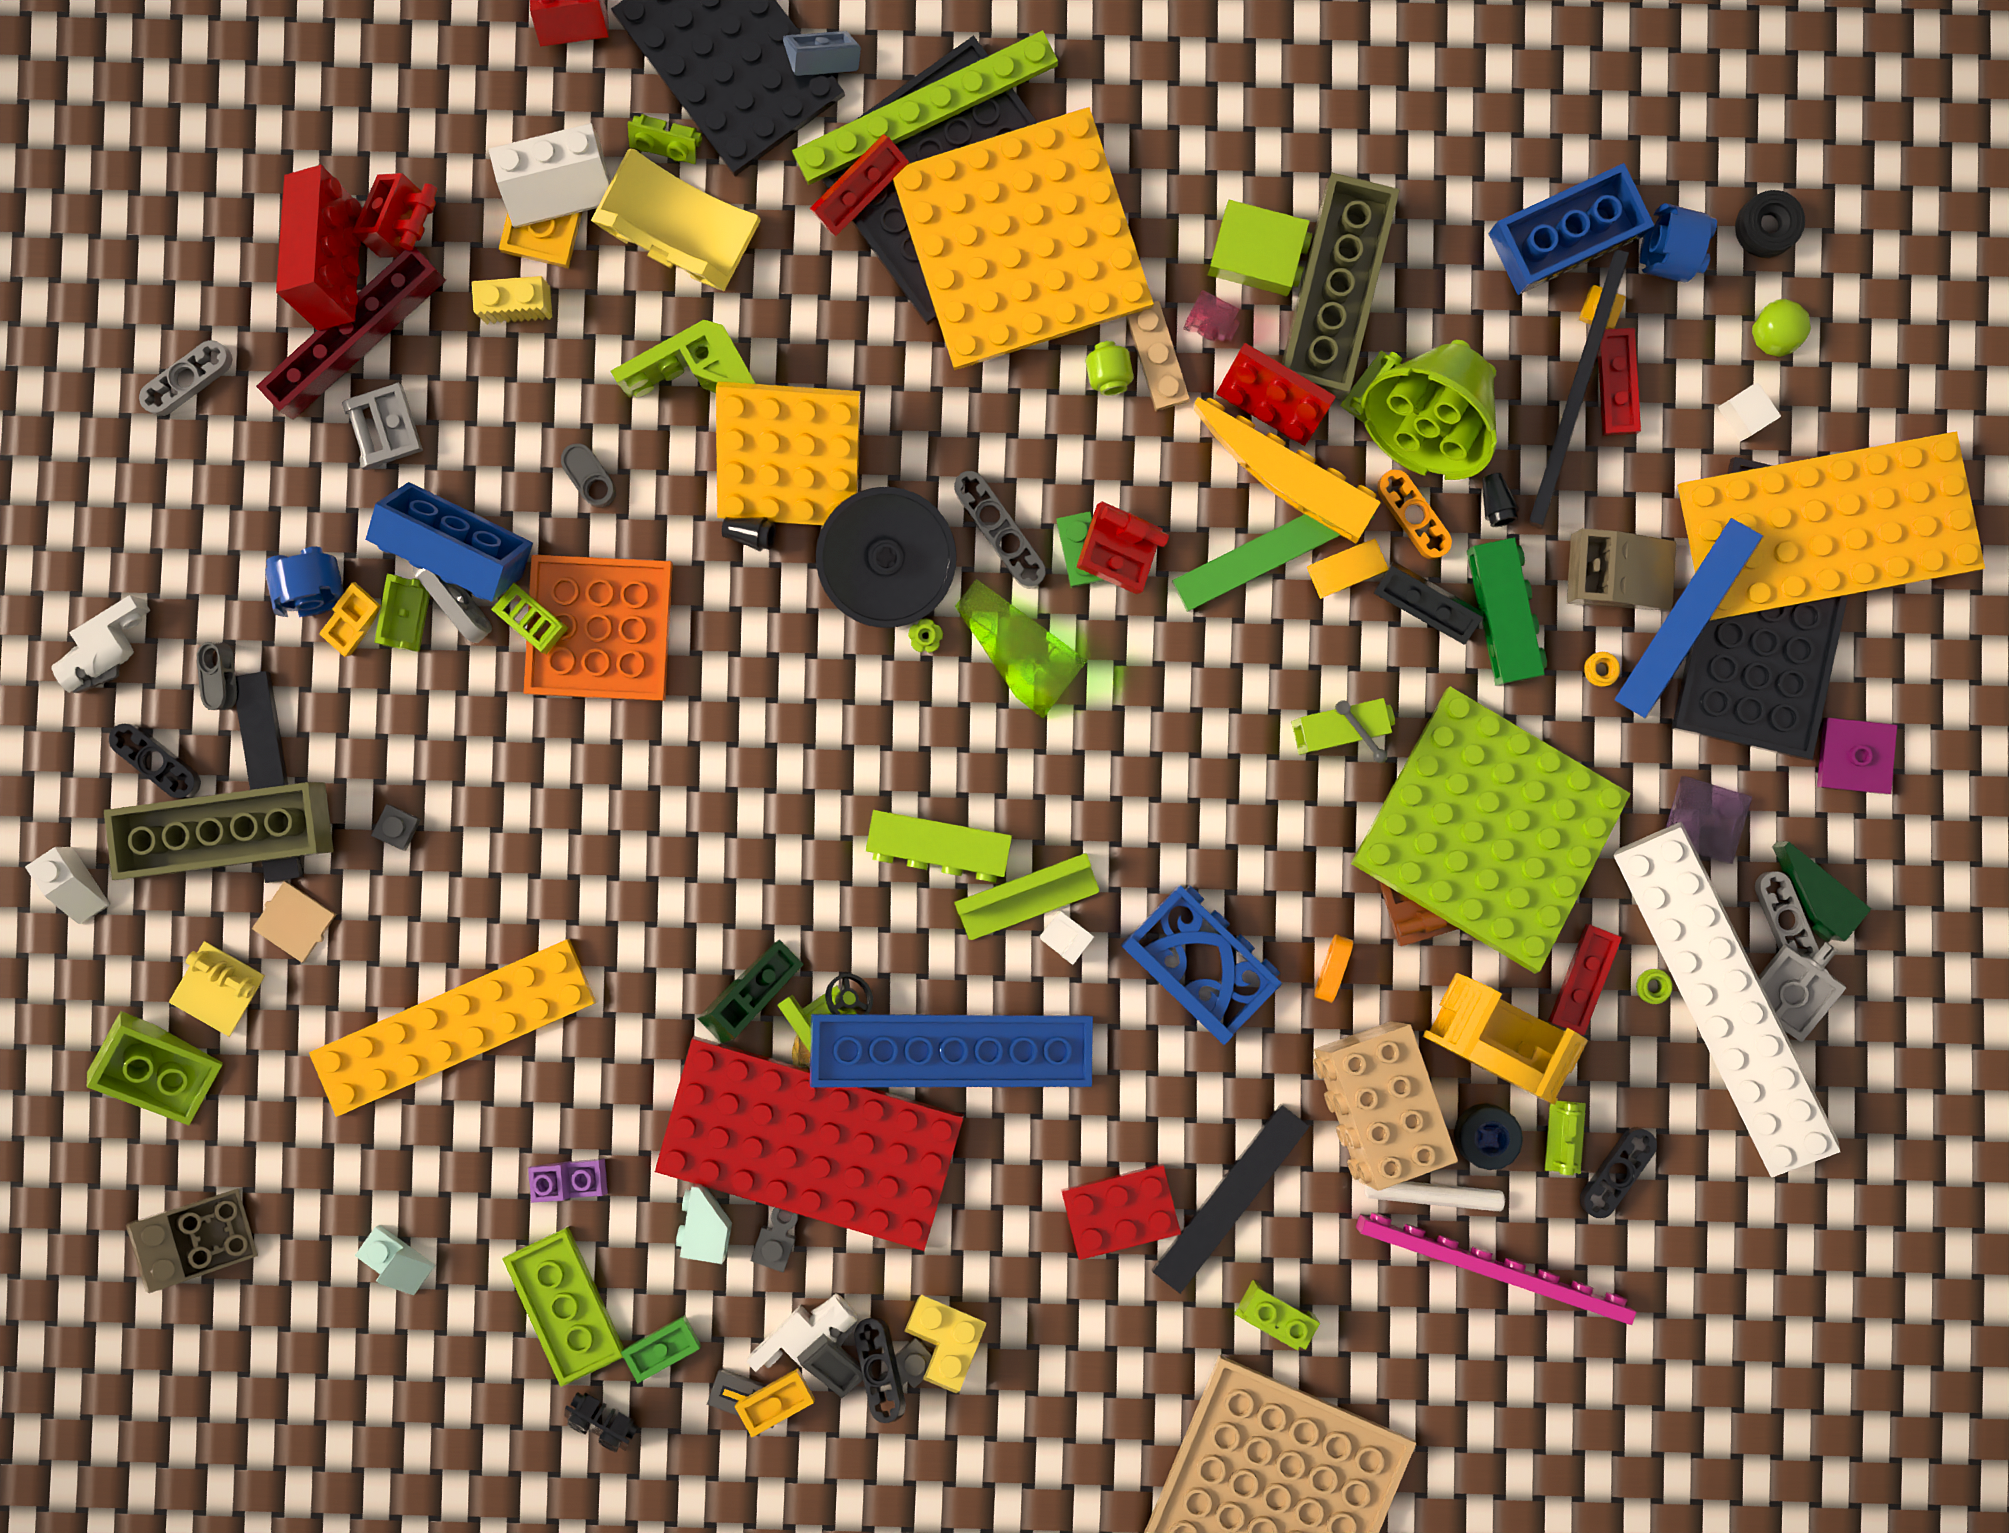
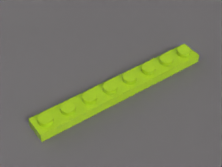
(927, 106)

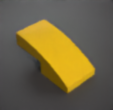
(1347, 568)
(351, 620)

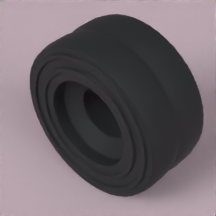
(1786, 211)

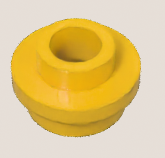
(1612, 669)

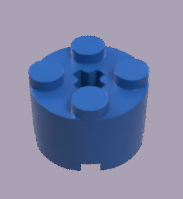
(1677, 243)
(304, 582)

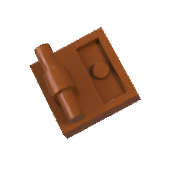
(1411, 920)

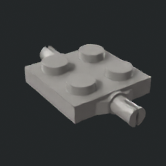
(1801, 988)

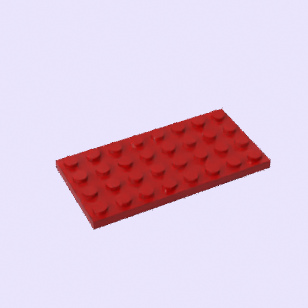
(808, 1150)

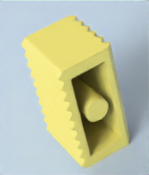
(512, 299)

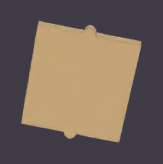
(294, 921)

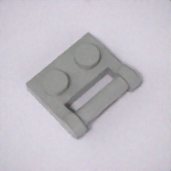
(392, 422)

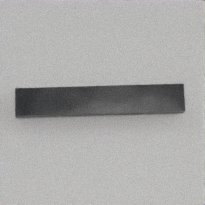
(263, 753)
(1230, 1198)

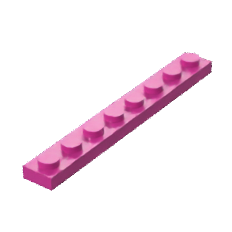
(1510, 1271)

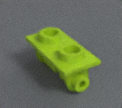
(650, 136)
(1378, 366)
(1565, 1137)

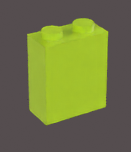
(1260, 248)
(1333, 730)

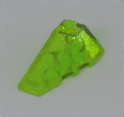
(1025, 654)

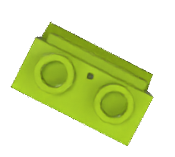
(1277, 1317)

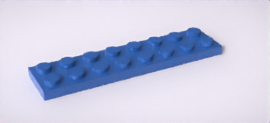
(950, 1050)

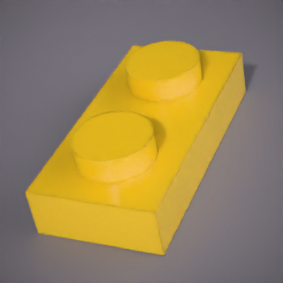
(774, 1402)

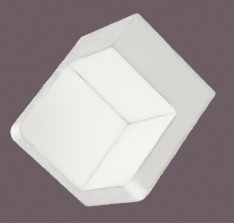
(1749, 411)
(1066, 937)

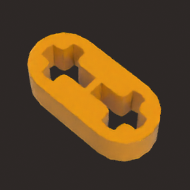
(1333, 968)

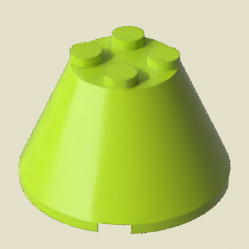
(1436, 412)

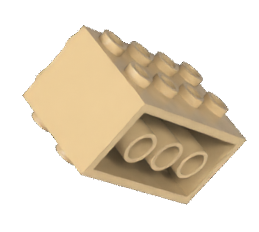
(1384, 1105)

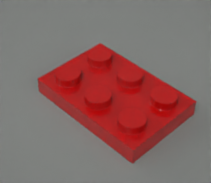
(1275, 394)
(1121, 1211)

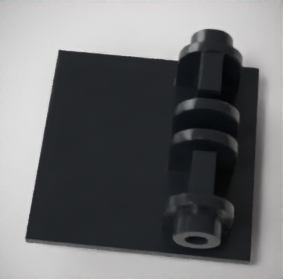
(580, 1421)

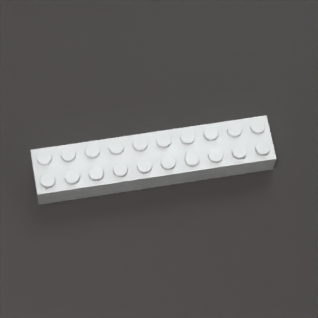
(1726, 1000)

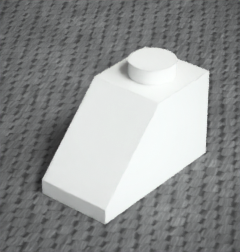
(68, 883)

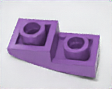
(567, 1180)

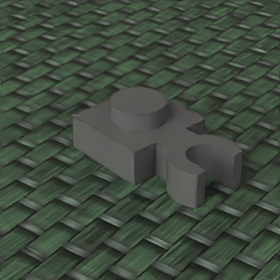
(774, 1243)
(912, 1362)

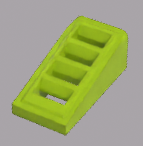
(551, 635)

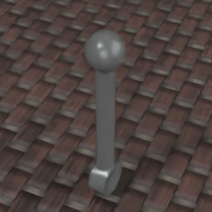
(1343, 708)

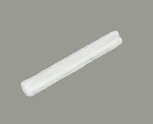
(1440, 1195)

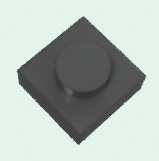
(396, 827)

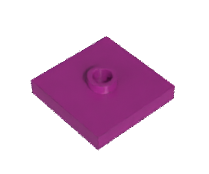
(1857, 756)

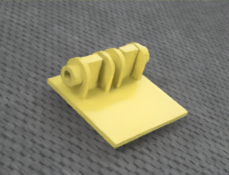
(216, 988)

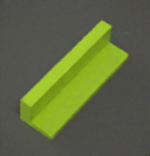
(1027, 896)

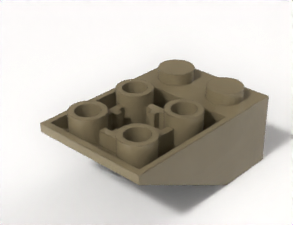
(1621, 570)
(191, 1240)

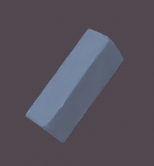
(822, 53)

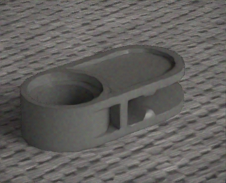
(584, 470)
(216, 682)

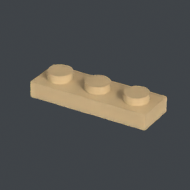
(1158, 358)

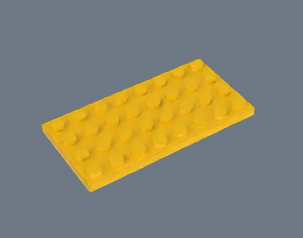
(1840, 523)

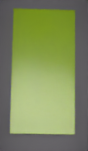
(564, 1306)

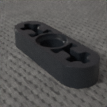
(141, 738)
(1633, 1171)
(876, 1398)

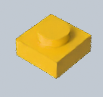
(1591, 303)

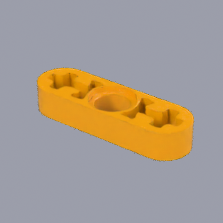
(1399, 513)

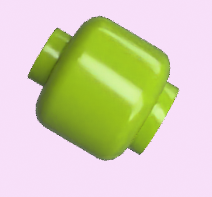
(1109, 368)

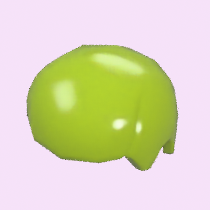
(1781, 327)

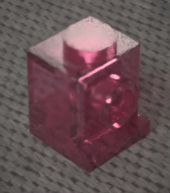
(1213, 318)

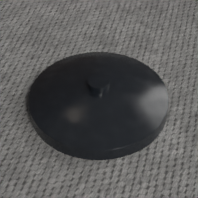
(886, 557)

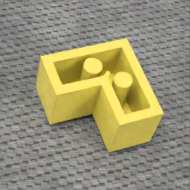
(955, 1337)

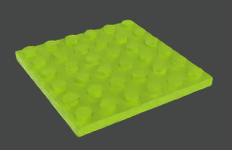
(1491, 829)

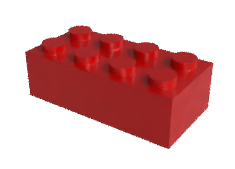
(318, 248)

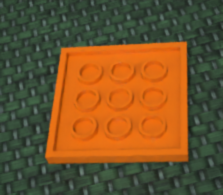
(614, 623)

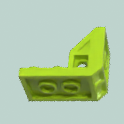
(683, 350)

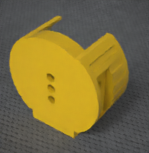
(1505, 1039)

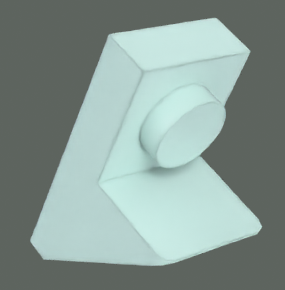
(395, 1261)

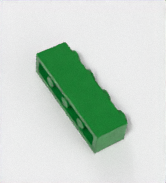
(1507, 617)

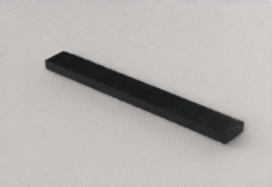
(1578, 388)

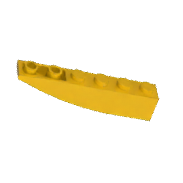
(1290, 474)

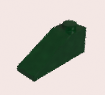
(1823, 899)
(750, 992)

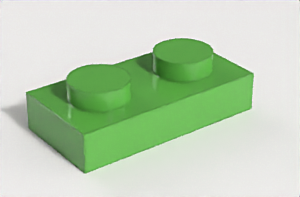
(1072, 536)
(661, 1349)

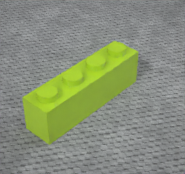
(938, 843)

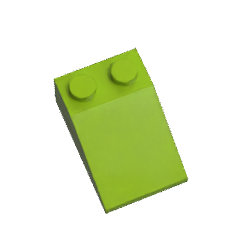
(152, 1069)

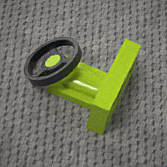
(832, 1002)

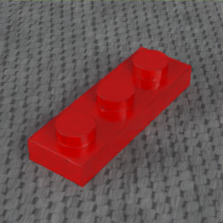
(859, 185)
(1619, 383)
(1585, 979)

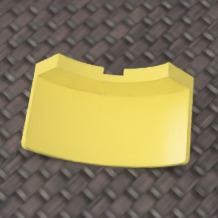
(675, 221)

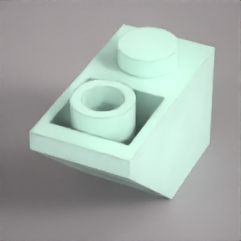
(706, 1227)

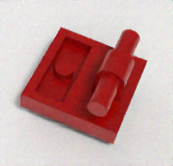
(1120, 547)

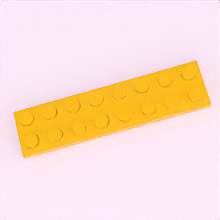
(452, 1027)

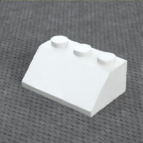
(551, 175)

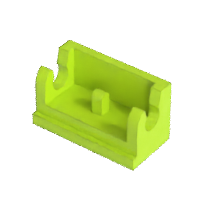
(402, 613)

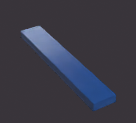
(1688, 617)

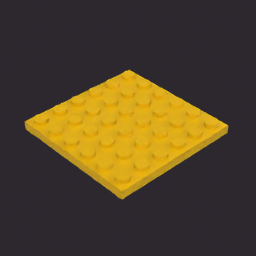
(1022, 238)

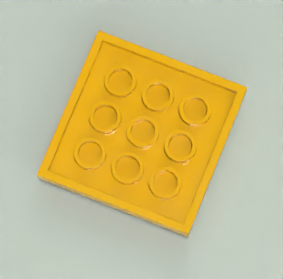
(785, 451)

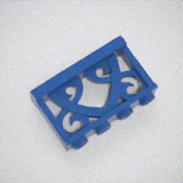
(1211, 1011)

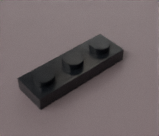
(1429, 602)

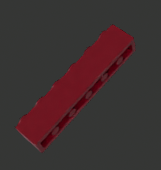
(336, 349)

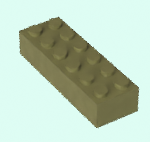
(1339, 282)
(218, 830)

